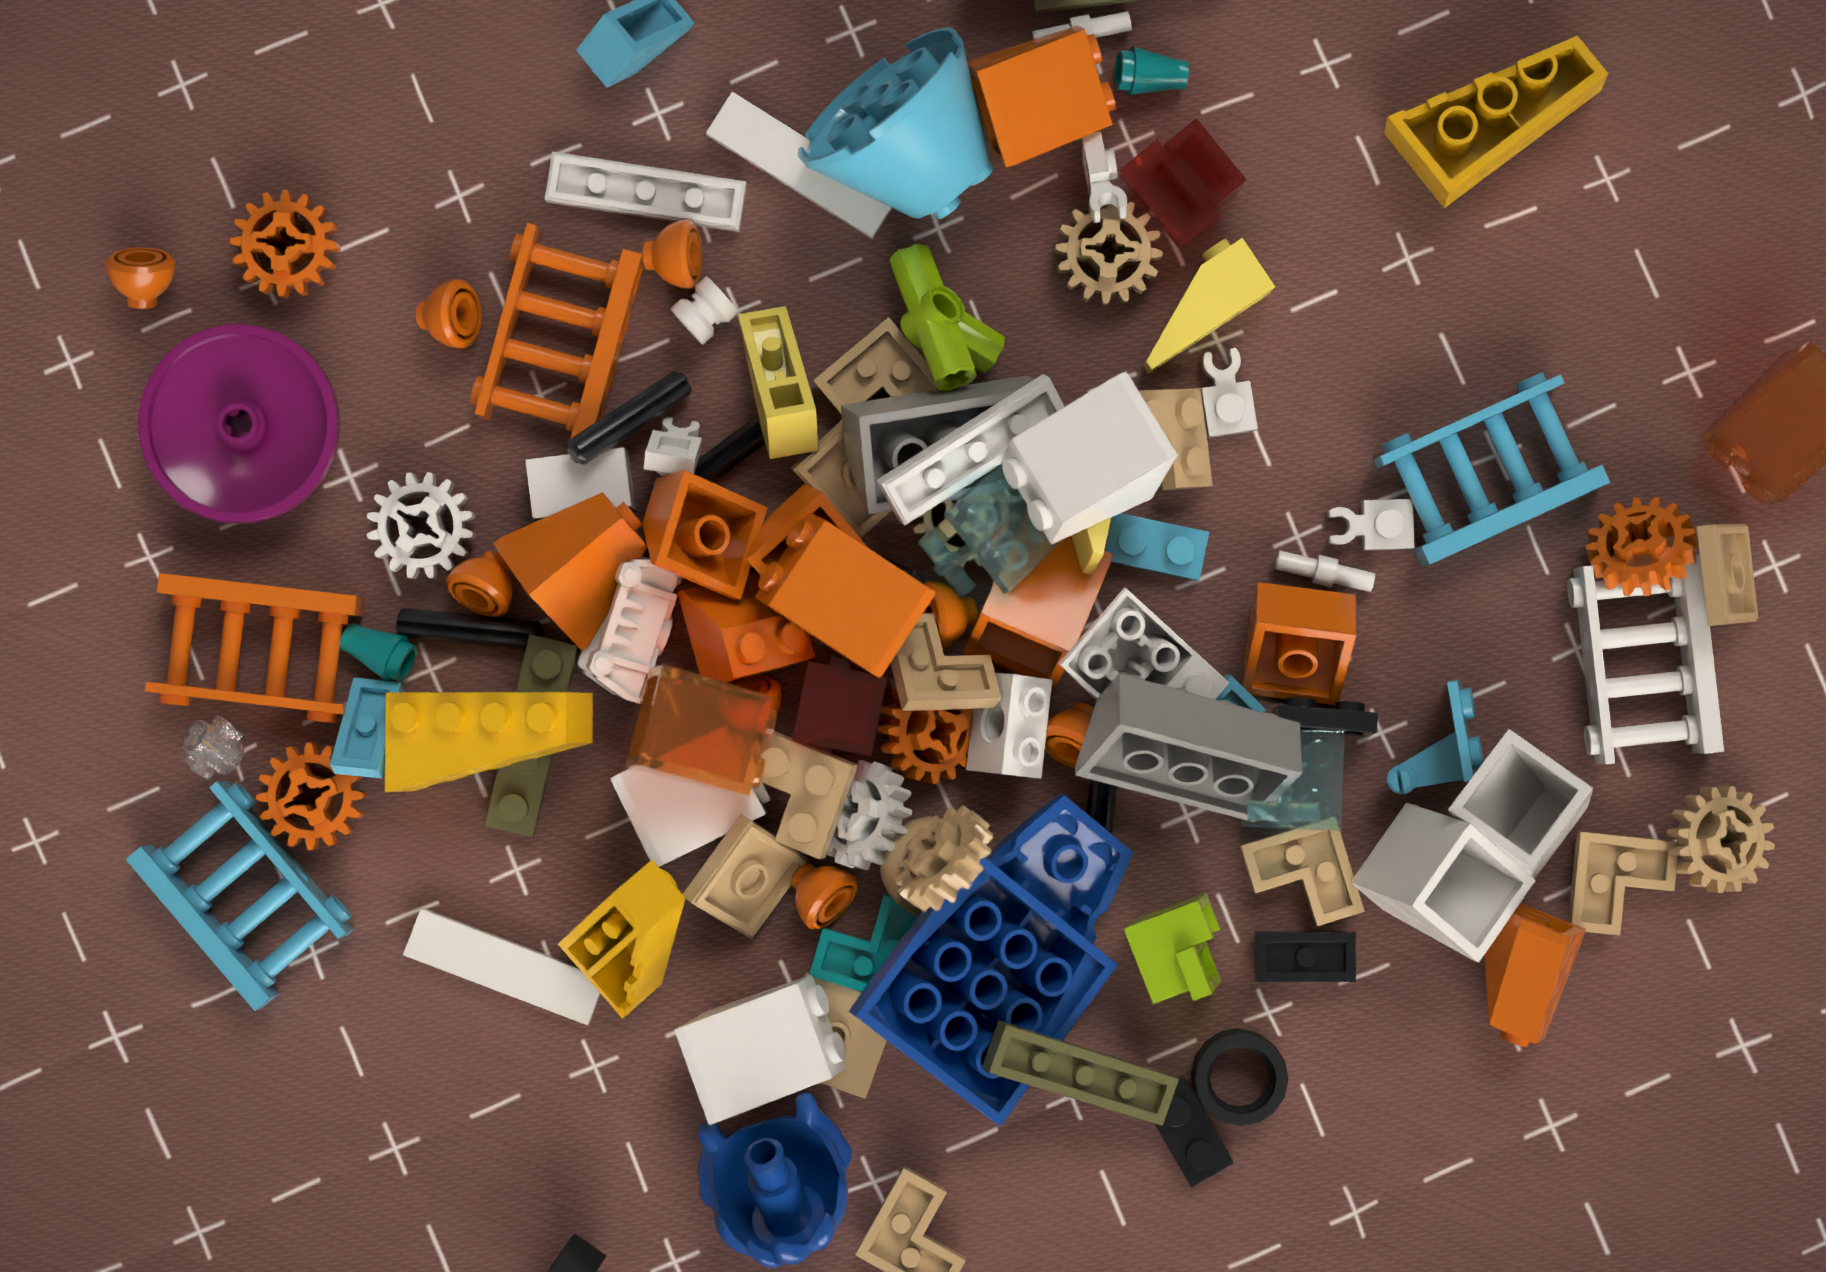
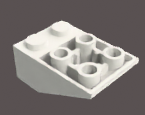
(1139, 644)

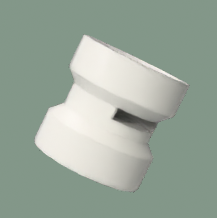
(705, 309)

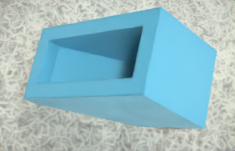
(632, 37)

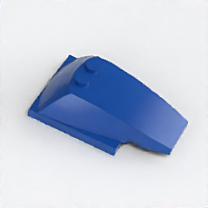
(1004, 952)

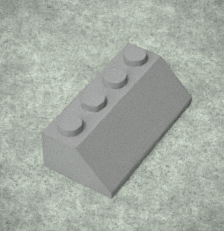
(896, 428)
(1188, 747)

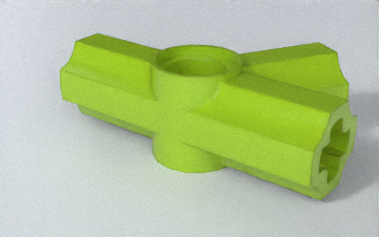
(938, 323)

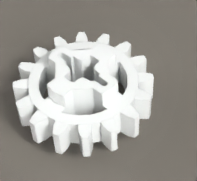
(407, 545)
(870, 817)

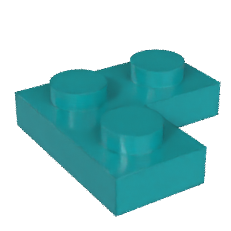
(854, 960)

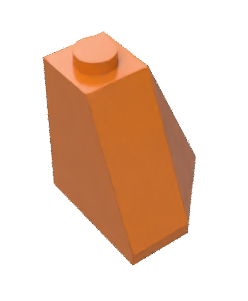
(573, 560)
(1528, 973)

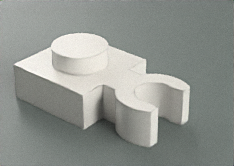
(1227, 404)
(673, 448)
(1381, 524)

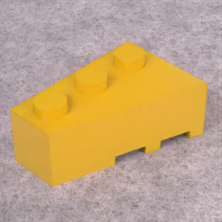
(629, 938)

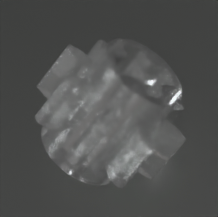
(212, 747)

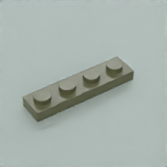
(522, 785)
(1080, 1073)

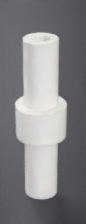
(1098, 26)
(1324, 571)

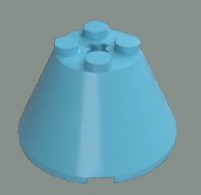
(906, 130)

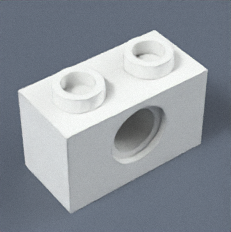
(1014, 732)

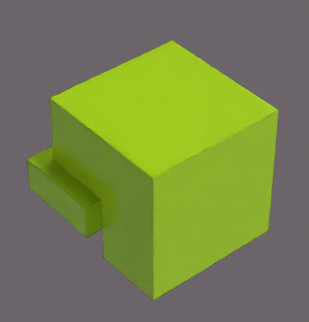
(1174, 949)

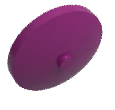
(239, 423)

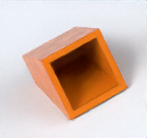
(1041, 94)
(844, 594)
(1040, 616)

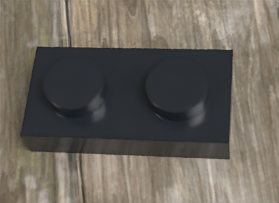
(1345, 717)
(1305, 956)
(1192, 1137)

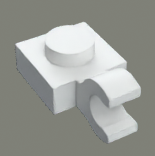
(1098, 169)

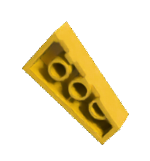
(1479, 127)
(464, 733)

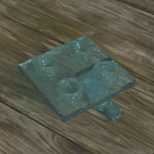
(996, 532)
(1315, 796)

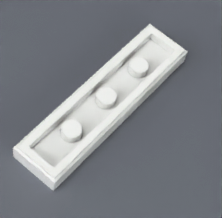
(775, 151)
(645, 191)
(966, 451)
(502, 966)

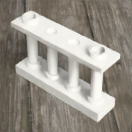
(1694, 678)

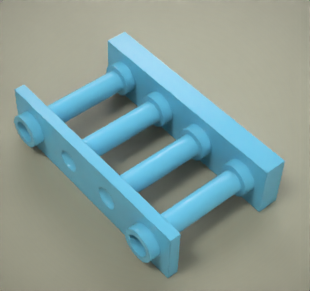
(1529, 497)
(224, 940)

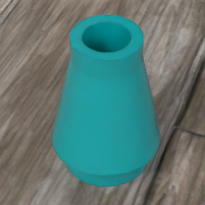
(1148, 72)
(380, 651)

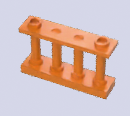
(606, 323)
(236, 601)

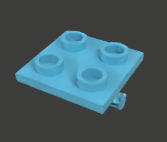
(1448, 759)

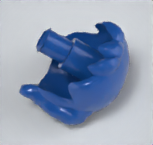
(776, 1183)

